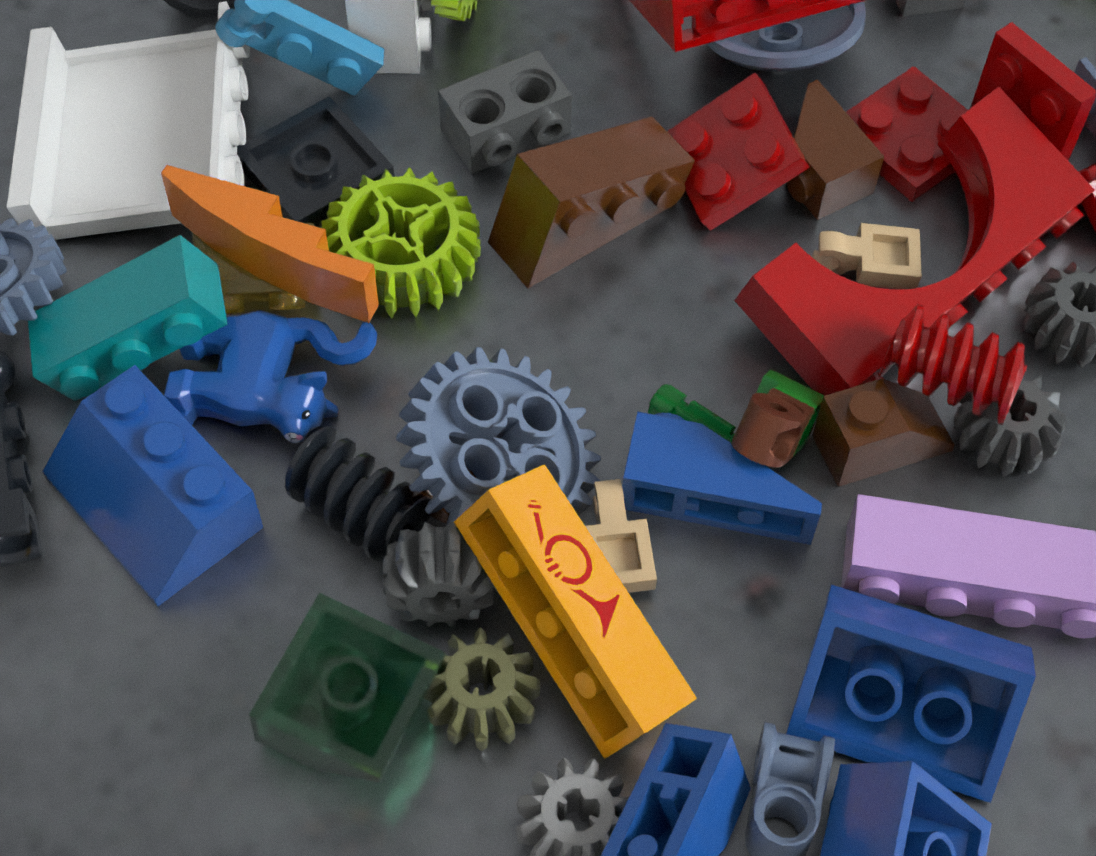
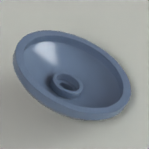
(796, 43)

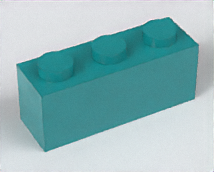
(127, 319)

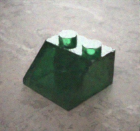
(344, 692)

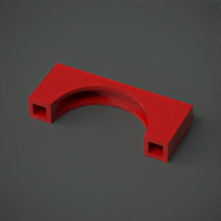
(1014, 195)

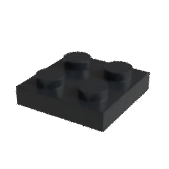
(311, 160)

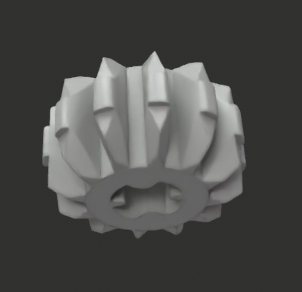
(571, 792)

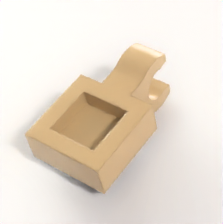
(878, 253)
(622, 541)

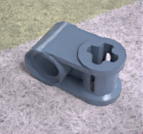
(788, 784)

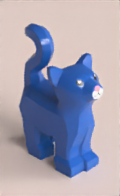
(252, 370)

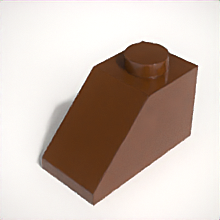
(839, 156)
(877, 430)

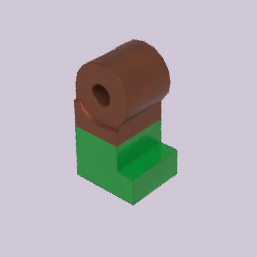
(777, 420)

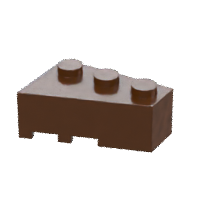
(584, 195)

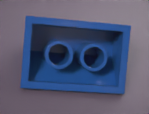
(150, 486)
(913, 691)
(900, 813)

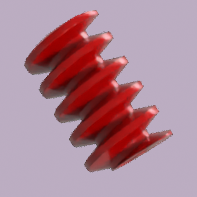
(955, 362)

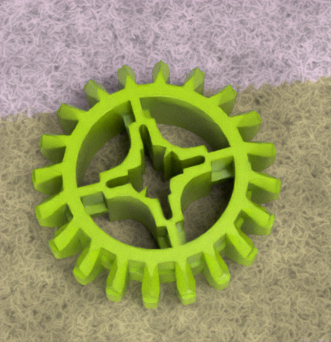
(401, 227)

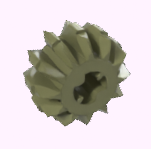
(483, 713)

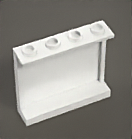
(111, 119)

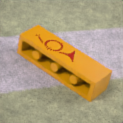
(574, 609)

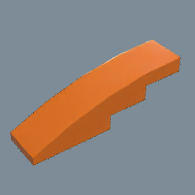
(286, 253)

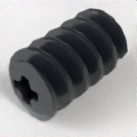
(351, 497)

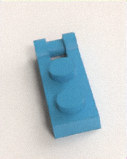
(302, 42)

